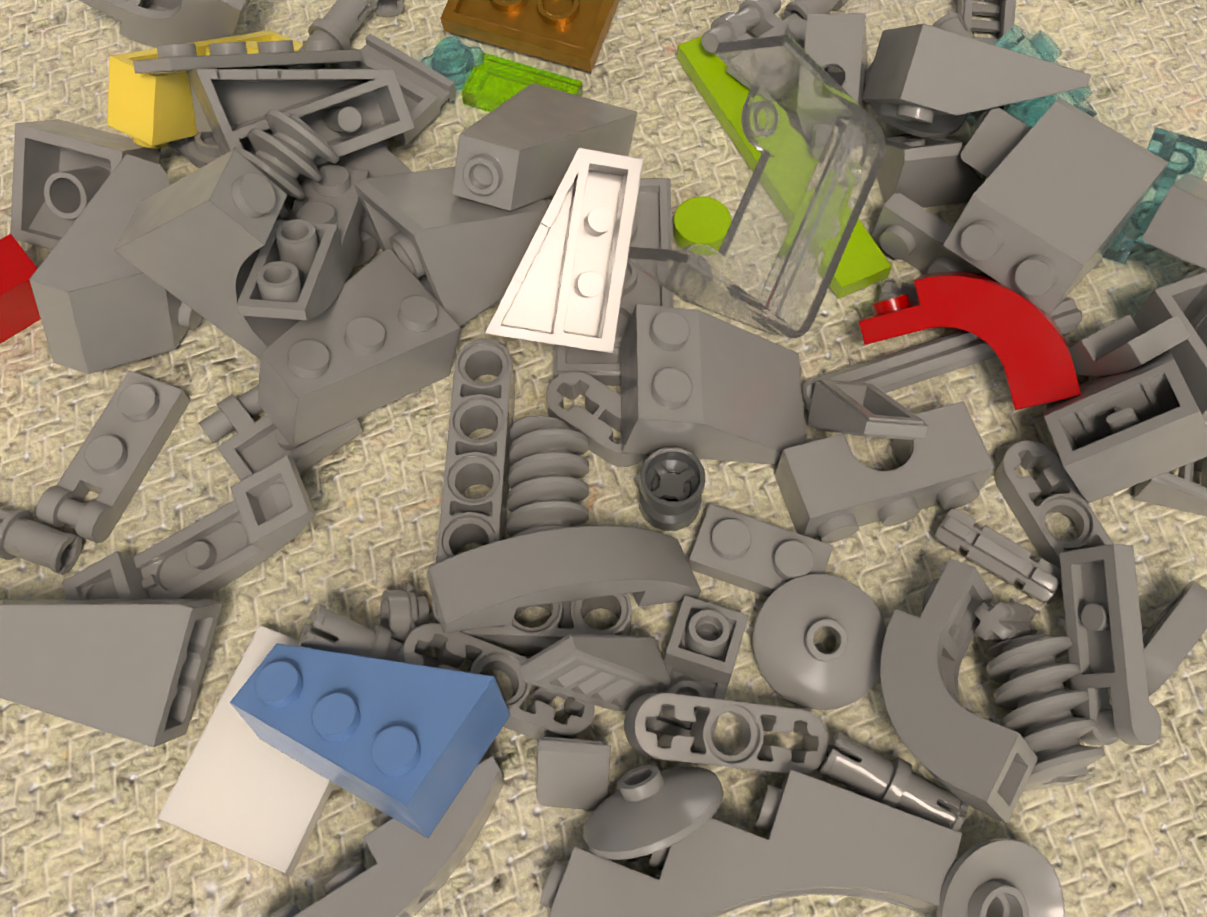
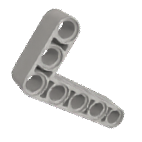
(484, 518)

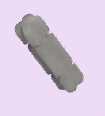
(999, 555)

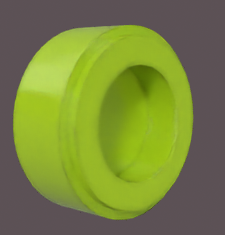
(701, 222)

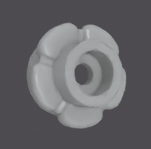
(403, 611)

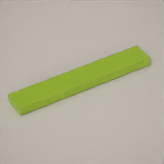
(862, 259)

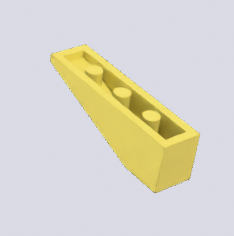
(160, 104)

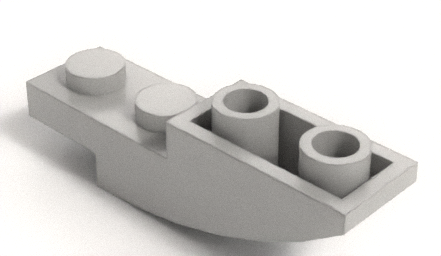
(310, 252)
(408, 864)

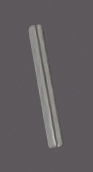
(931, 358)

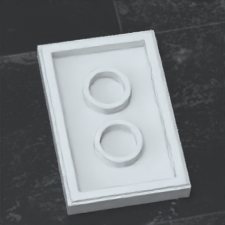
(243, 788)

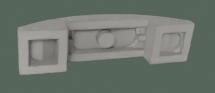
(210, 552)
(558, 566)

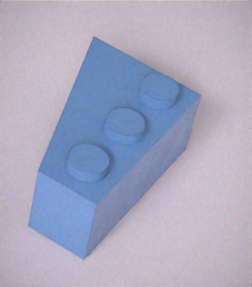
(376, 726)

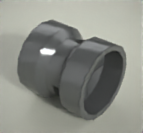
(672, 475)

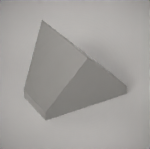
(926, 171)

